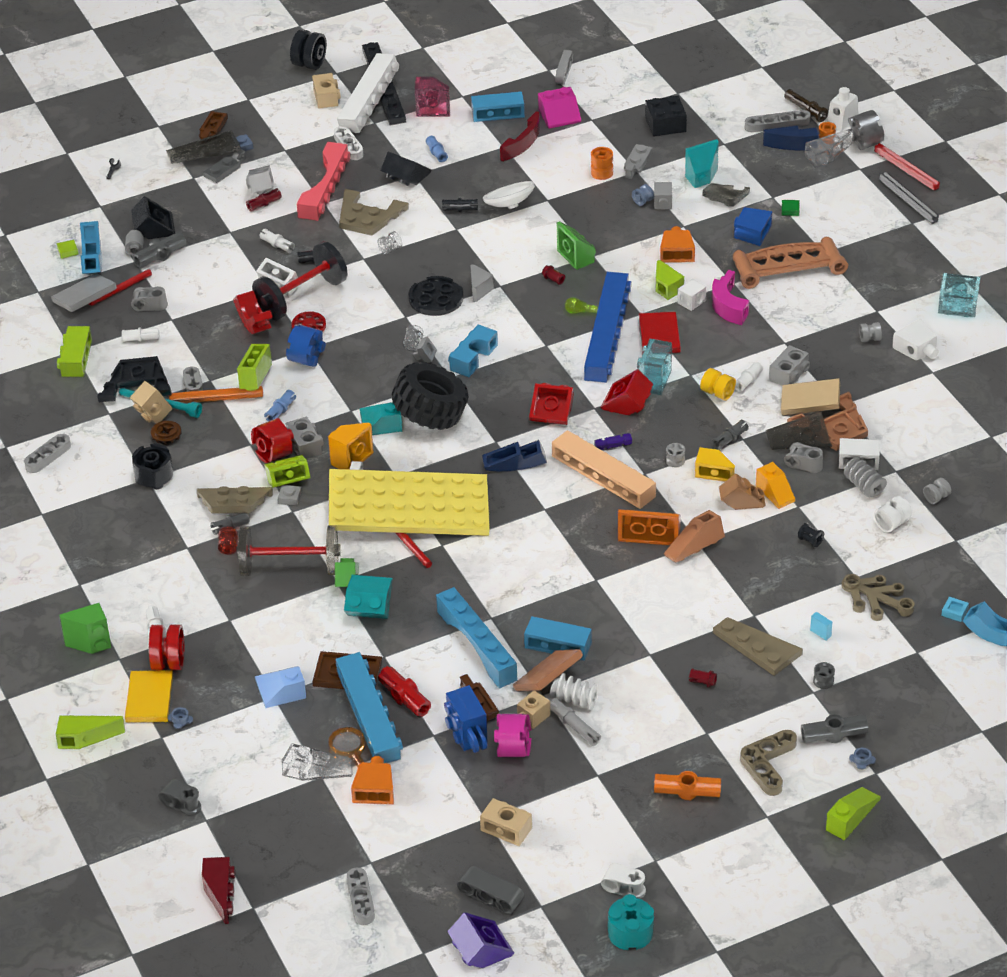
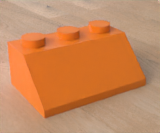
(648, 527)

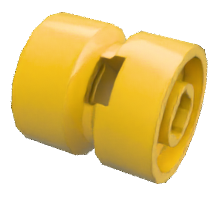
(716, 383)

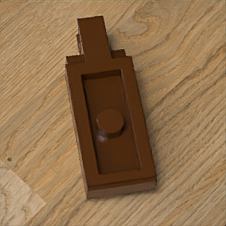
(213, 124)
(483, 697)

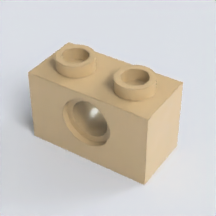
(326, 90)
(150, 403)
(506, 822)

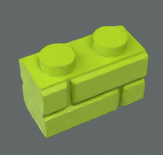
(287, 471)

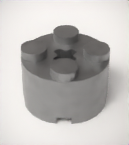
(866, 129)

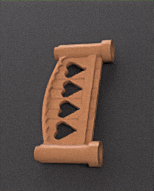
(751, 271)

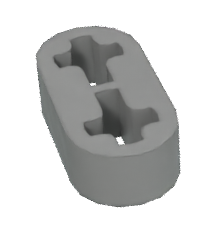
(194, 381)

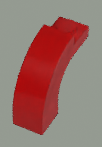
(251, 313)

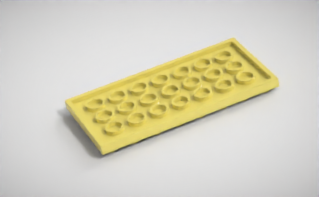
(408, 502)

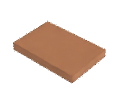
(548, 670)

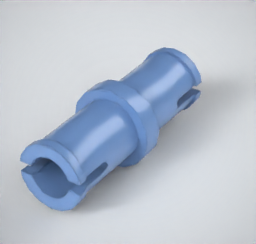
(436, 148)
(280, 405)

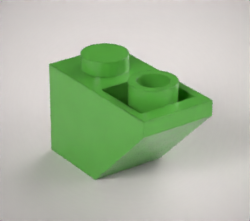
(344, 570)

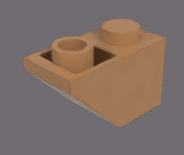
(741, 494)

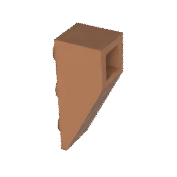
(698, 534)

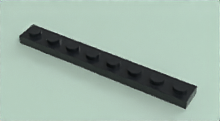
(389, 99)

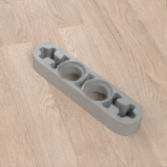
(794, 118)

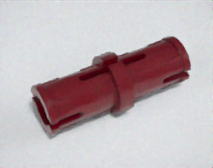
(263, 199)

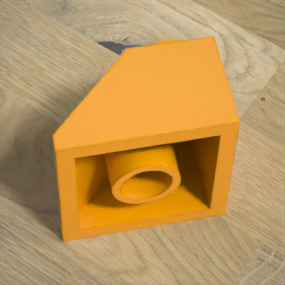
(350, 444)

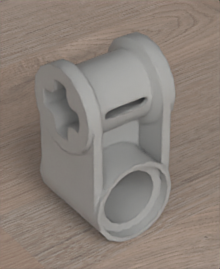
(151, 298)
(806, 458)

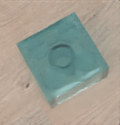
(959, 295)
(656, 364)

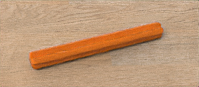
(216, 395)

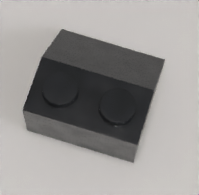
(404, 169)
(152, 219)

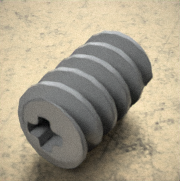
(864, 477)

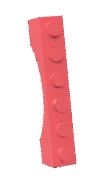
(313, 202)

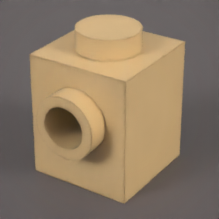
(536, 706)

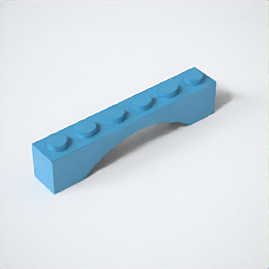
(496, 659)

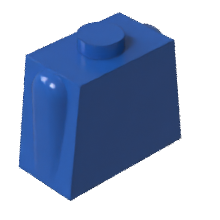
(752, 225)

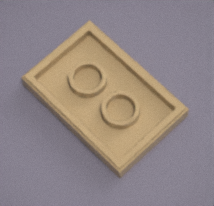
(810, 396)

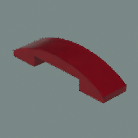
(515, 147)

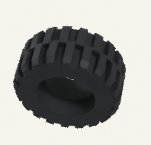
(430, 395)

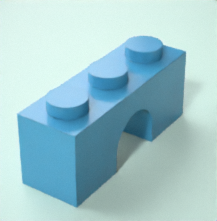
(465, 357)

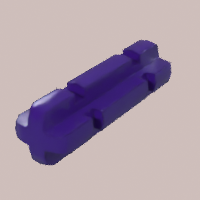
(613, 441)

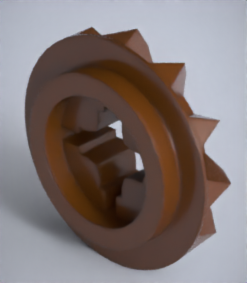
(170, 427)

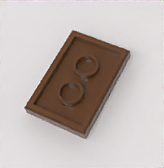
(326, 669)

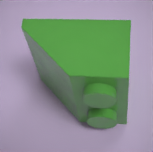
(574, 246)
(86, 629)

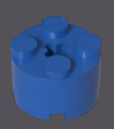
(305, 345)

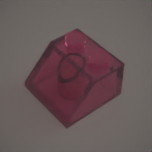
(431, 98)

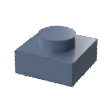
(245, 143)

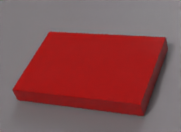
(661, 327)

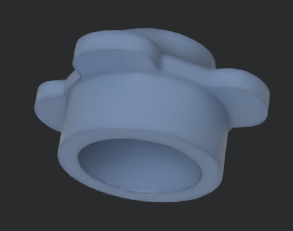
(180, 717)
(862, 758)

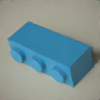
(497, 106)
(552, 635)

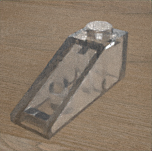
(828, 148)

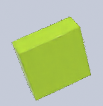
(67, 248)

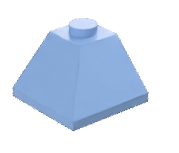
(281, 686)

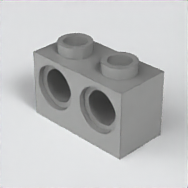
(789, 366)
(306, 440)

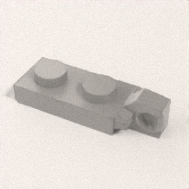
(637, 160)

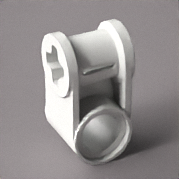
(623, 879)

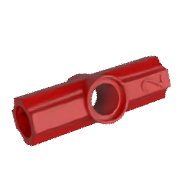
(404, 691)

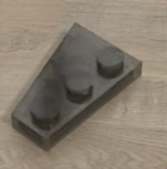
(806, 430)

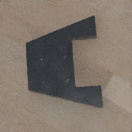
(133, 373)

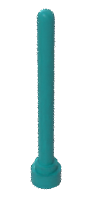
(193, 409)

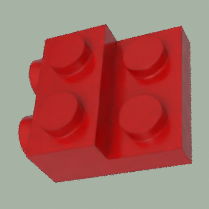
(551, 403)

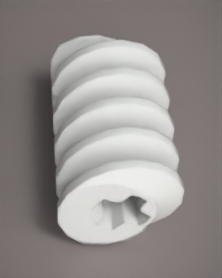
(574, 692)

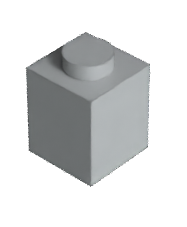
(662, 195)

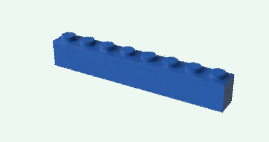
(607, 327)

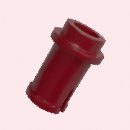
(554, 275)
(703, 677)

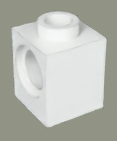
(691, 294)

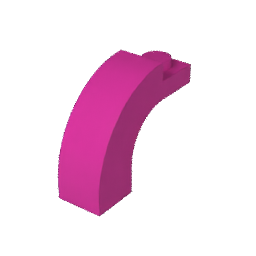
(727, 305)

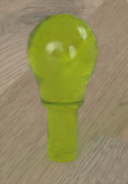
(575, 305)

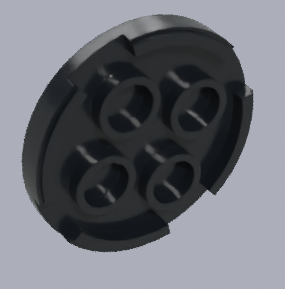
(436, 296)

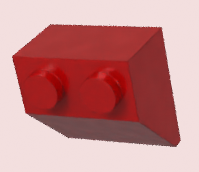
(628, 394)

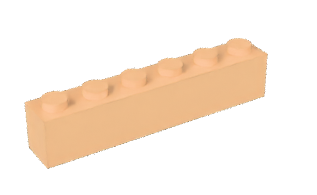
(604, 469)

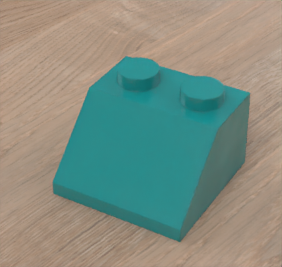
(368, 596)

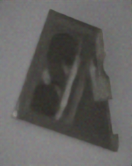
(725, 193)

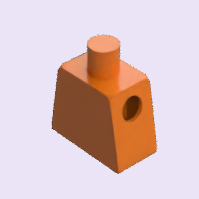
(677, 246)
(373, 783)

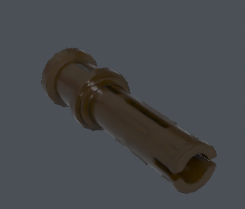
(812, 107)

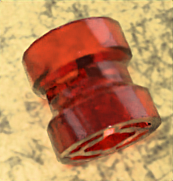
(227, 540)

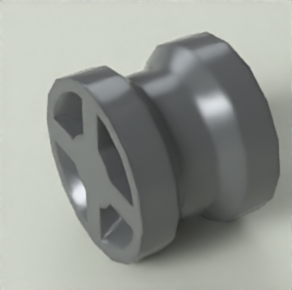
(823, 675)

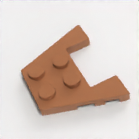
(843, 424)

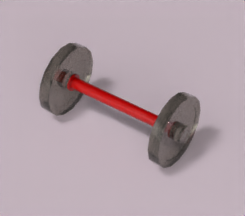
(245, 550)

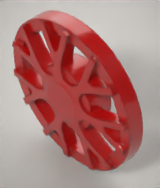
(310, 321)

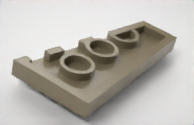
(758, 646)

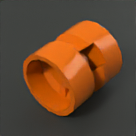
(602, 163)

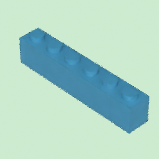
(368, 708)

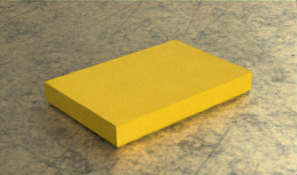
(149, 696)

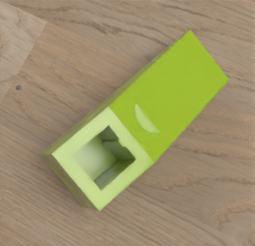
(83, 731)

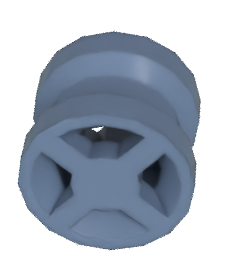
(643, 194)

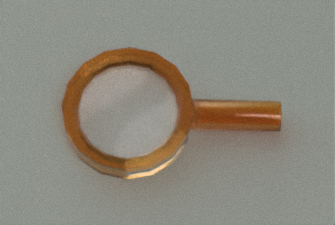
(347, 743)

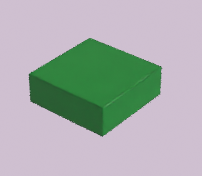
(790, 208)

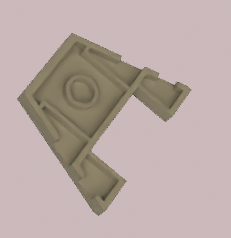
(364, 218)

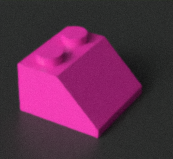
(559, 107)

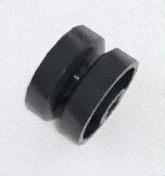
(308, 49)

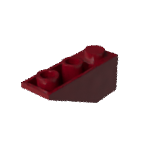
(217, 884)

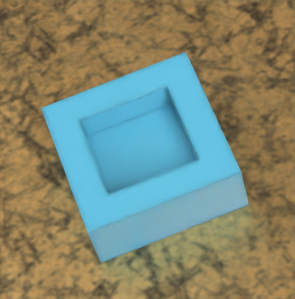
(955, 609)
(821, 626)

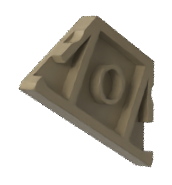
(233, 499)

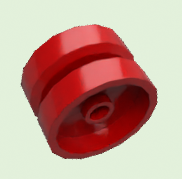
(166, 647)

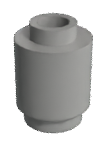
(134, 242)

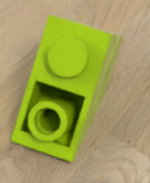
(667, 280)

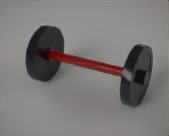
(328, 264)

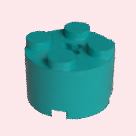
(630, 923)

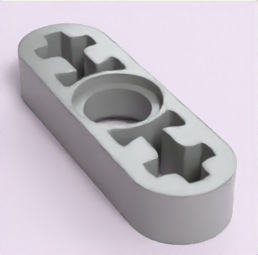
(564, 67)
(37, 460)
(357, 904)

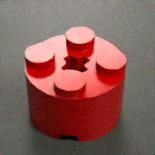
(272, 440)

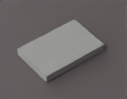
(84, 292)

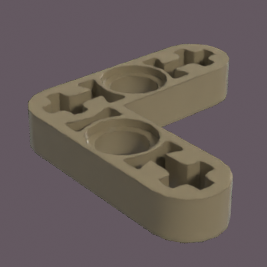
(762, 756)

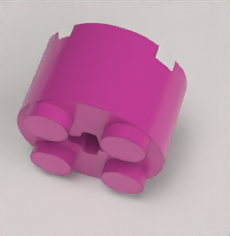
(513, 735)

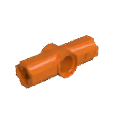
(687, 785)

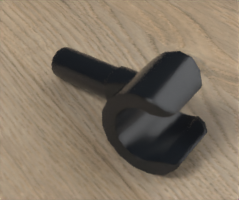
(113, 167)

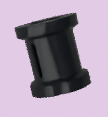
(817, 535)

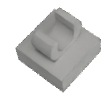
(425, 350)

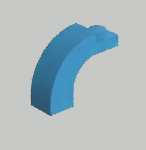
(91, 248)
(987, 624)

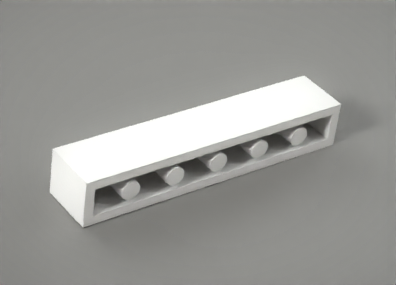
(368, 92)

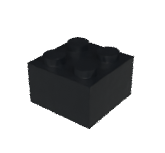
(665, 116)

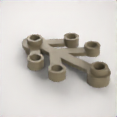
(854, 585)

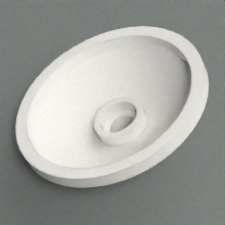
(509, 195)

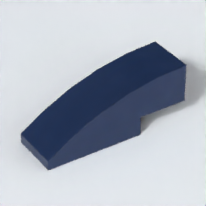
(789, 137)
(515, 457)

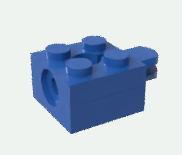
(466, 719)

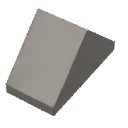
(481, 282)

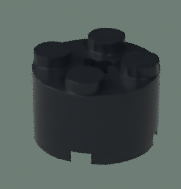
(152, 466)

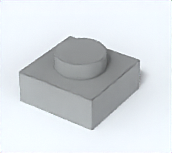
(289, 495)

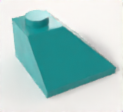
(701, 163)
(383, 418)

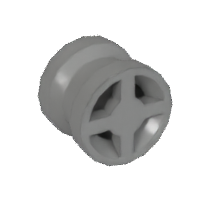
(675, 455)

